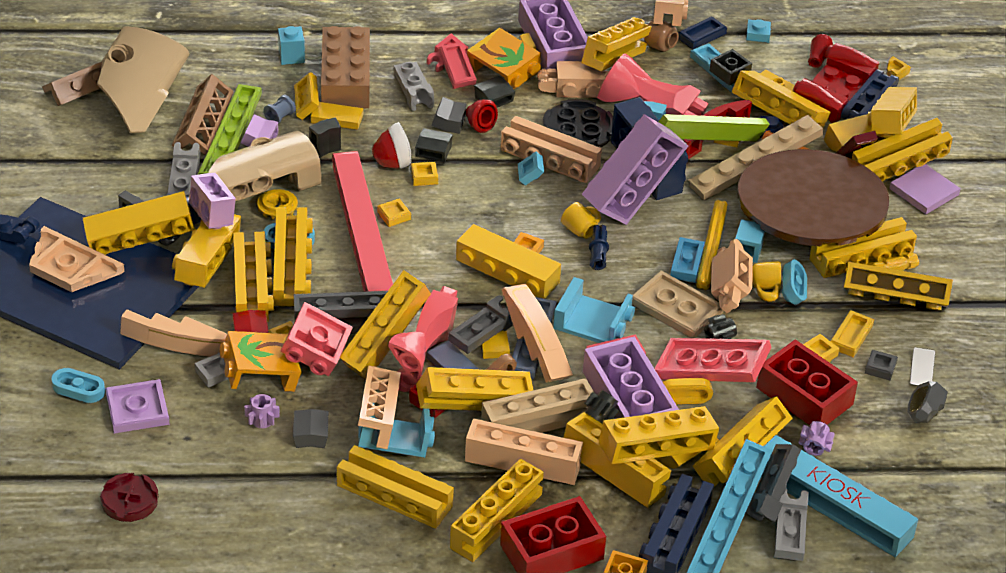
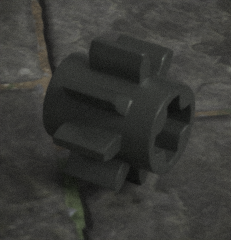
(720, 328)
(601, 406)

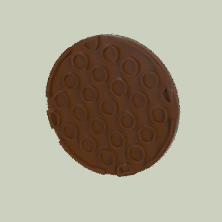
(813, 197)

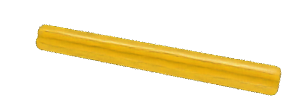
(711, 244)

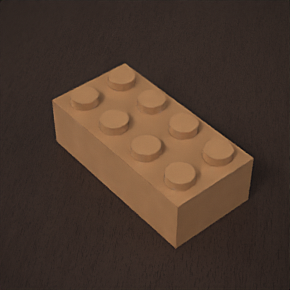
(345, 66)

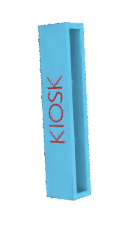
(849, 503)

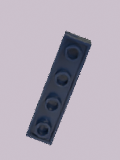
(677, 526)

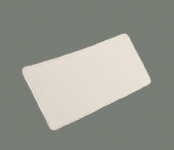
(922, 366)

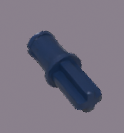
(598, 247)

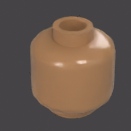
(662, 36)

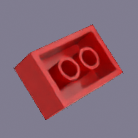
(807, 384)
(553, 538)

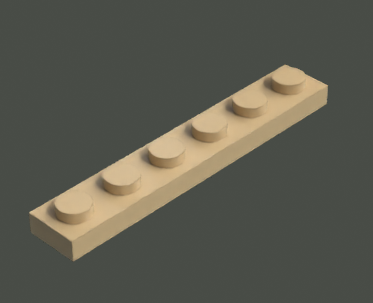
(730, 170)

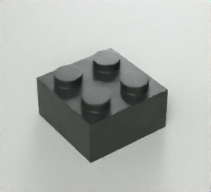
(728, 66)

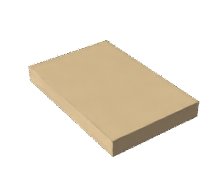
(676, 304)

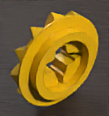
(268, 201)

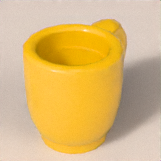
(581, 219)
(767, 277)

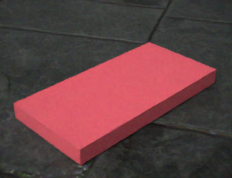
(713, 359)

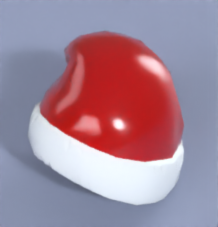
(392, 148)

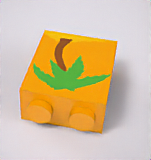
(506, 57)
(258, 355)

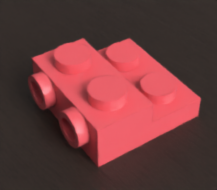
(316, 340)

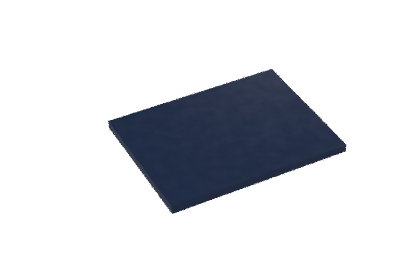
(92, 315)

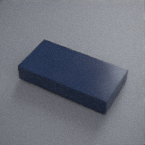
(702, 33)

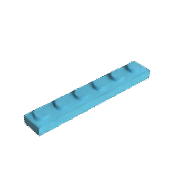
(730, 509)

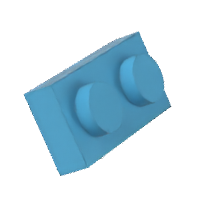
(687, 259)

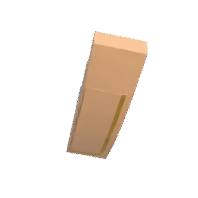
(534, 326)
(163, 332)

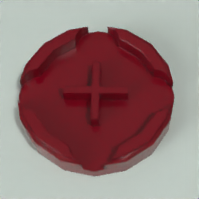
(129, 497)

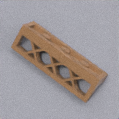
(75, 84)
(199, 109)

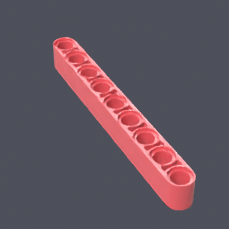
(361, 222)

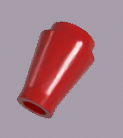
(818, 48)

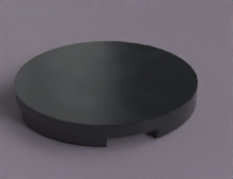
(581, 121)

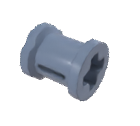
(281, 108)

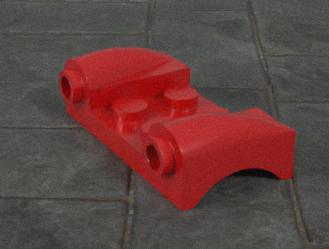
(838, 80)

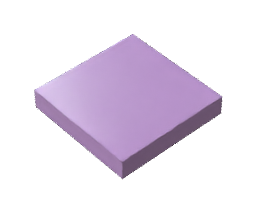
(925, 188)
(137, 406)

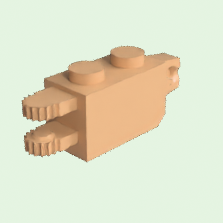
(572, 80)
(731, 275)

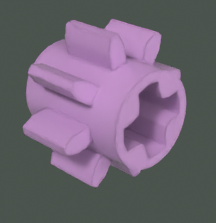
(262, 411)
(816, 438)

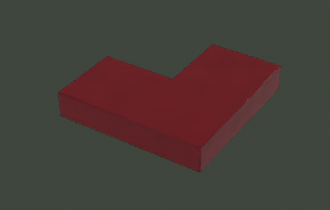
(858, 142)

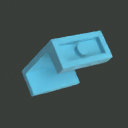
(591, 317)
(405, 436)

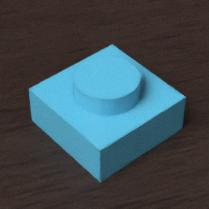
(758, 30)
(530, 168)

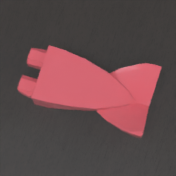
(630, 81)
(432, 328)

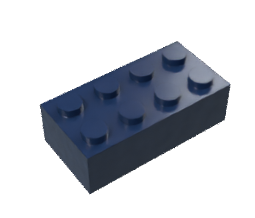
(624, 119)

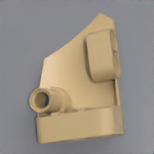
(142, 74)
(255, 167)

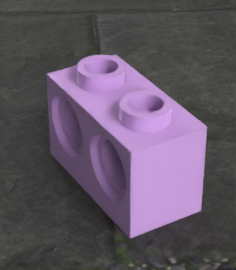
(212, 200)

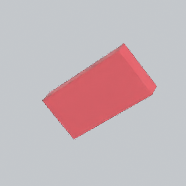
(457, 65)

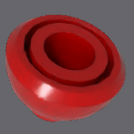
(482, 115)

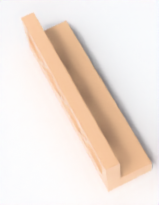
(386, 399)

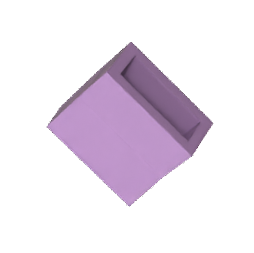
(260, 128)

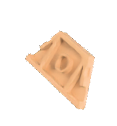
(70, 262)

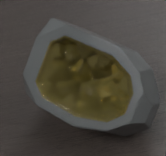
(927, 401)

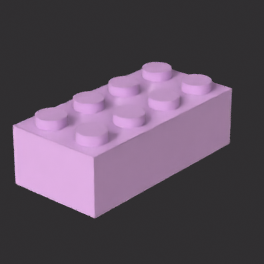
(553, 30)
(634, 169)
(627, 376)

